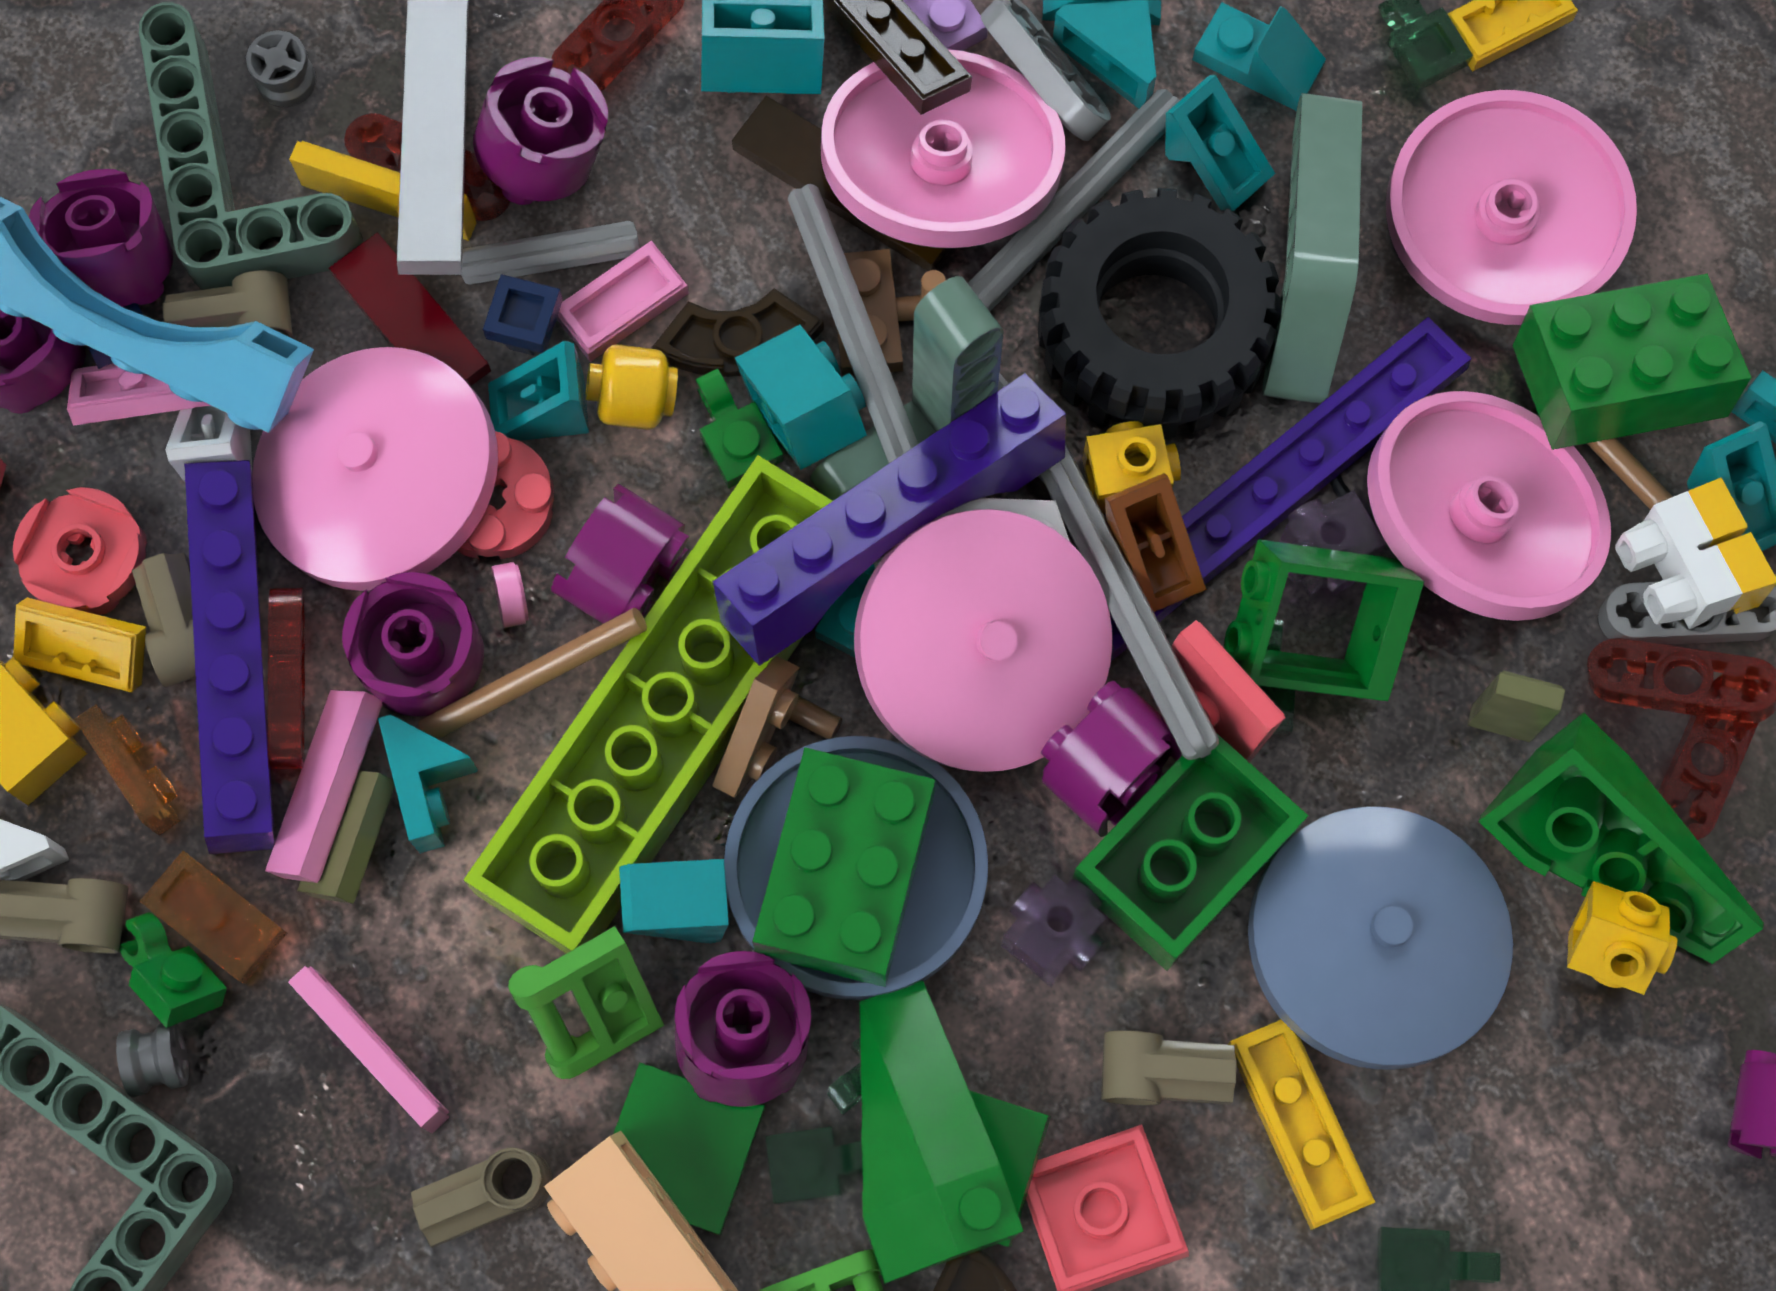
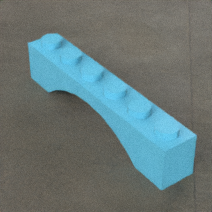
(235, 368)

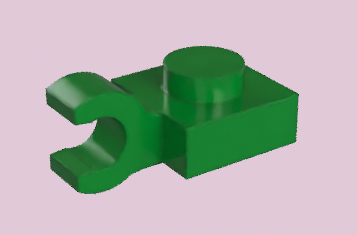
(735, 433)
(168, 982)

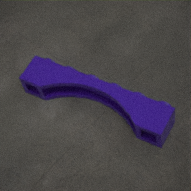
(798, 576)
(228, 658)

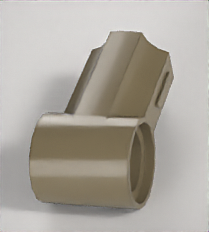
(251, 298)
(167, 604)
(77, 916)
(1148, 1069)
(477, 1196)

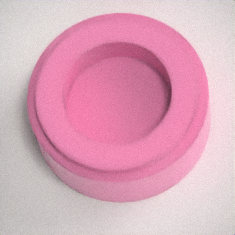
(510, 594)

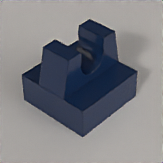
(522, 314)

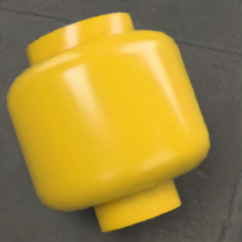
(632, 387)

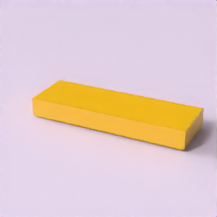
(356, 181)
(1301, 1124)

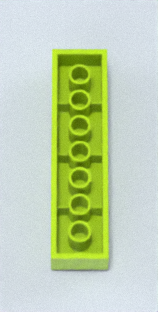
(641, 736)

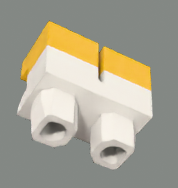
(1699, 555)

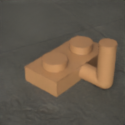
(876, 287)
(767, 707)

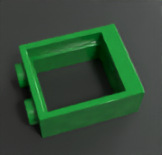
(1376, 637)

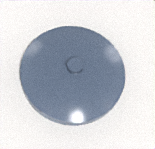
(945, 886)
(1380, 938)

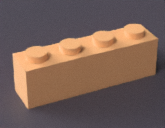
(631, 1224)

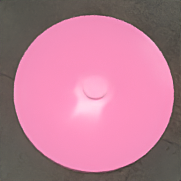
(948, 174)
(1510, 204)
(375, 468)
(1488, 506)
(982, 639)

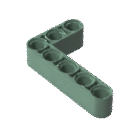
(206, 173)
(1320, 248)
(953, 371)
(110, 1139)

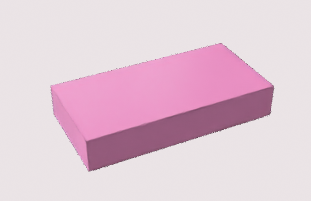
(621, 301)

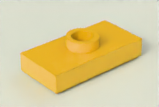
(1503, 26)
(79, 644)

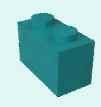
(762, 46)
(803, 395)

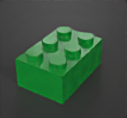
(1630, 361)
(1188, 850)
(844, 867)

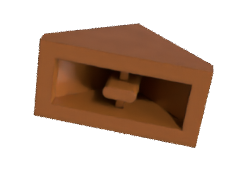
(1155, 541)

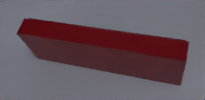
(404, 308)

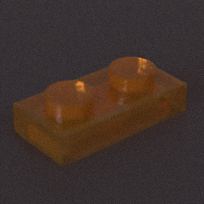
(144, 789)
(213, 917)

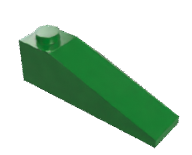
(1598, 818)
(925, 1154)

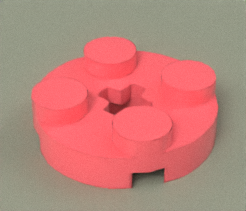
(526, 508)
(95, 583)

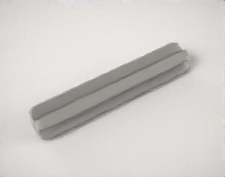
(549, 252)

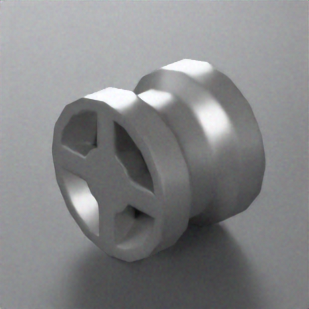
(273, 54)
(152, 1059)

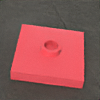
(1227, 693)
(1104, 1212)

